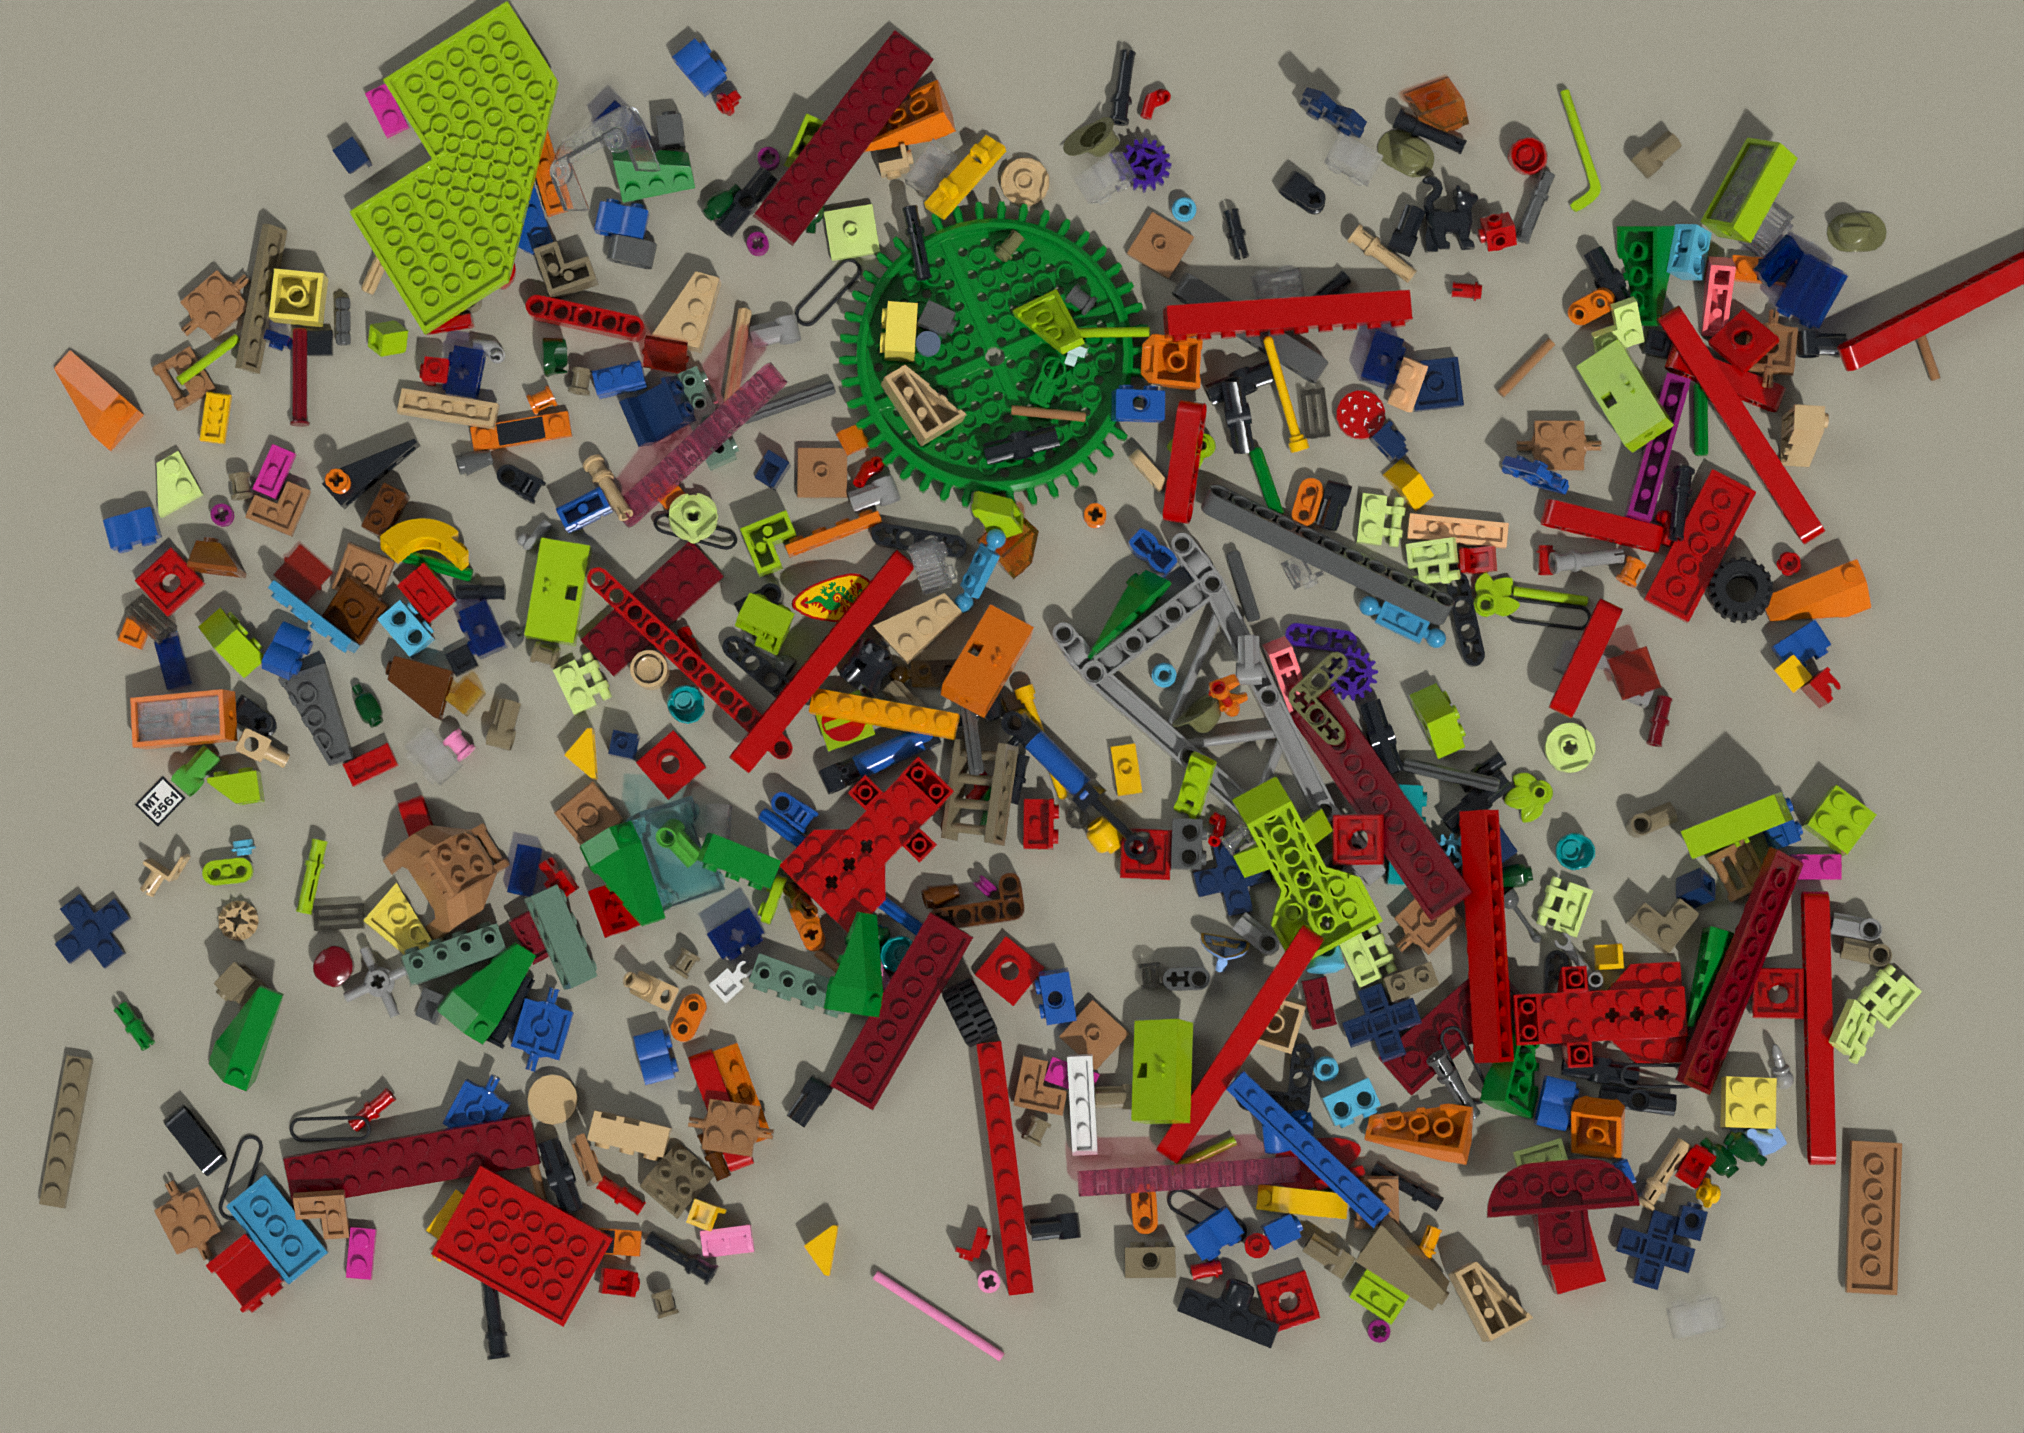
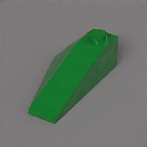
(623, 866)
(1709, 961)

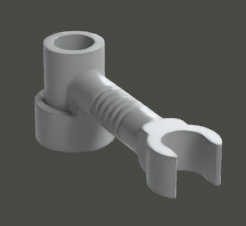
(1569, 949)

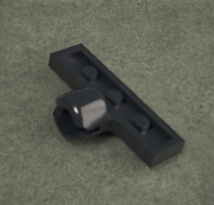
(1230, 1312)

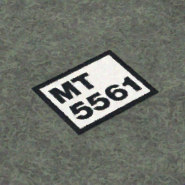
(160, 801)

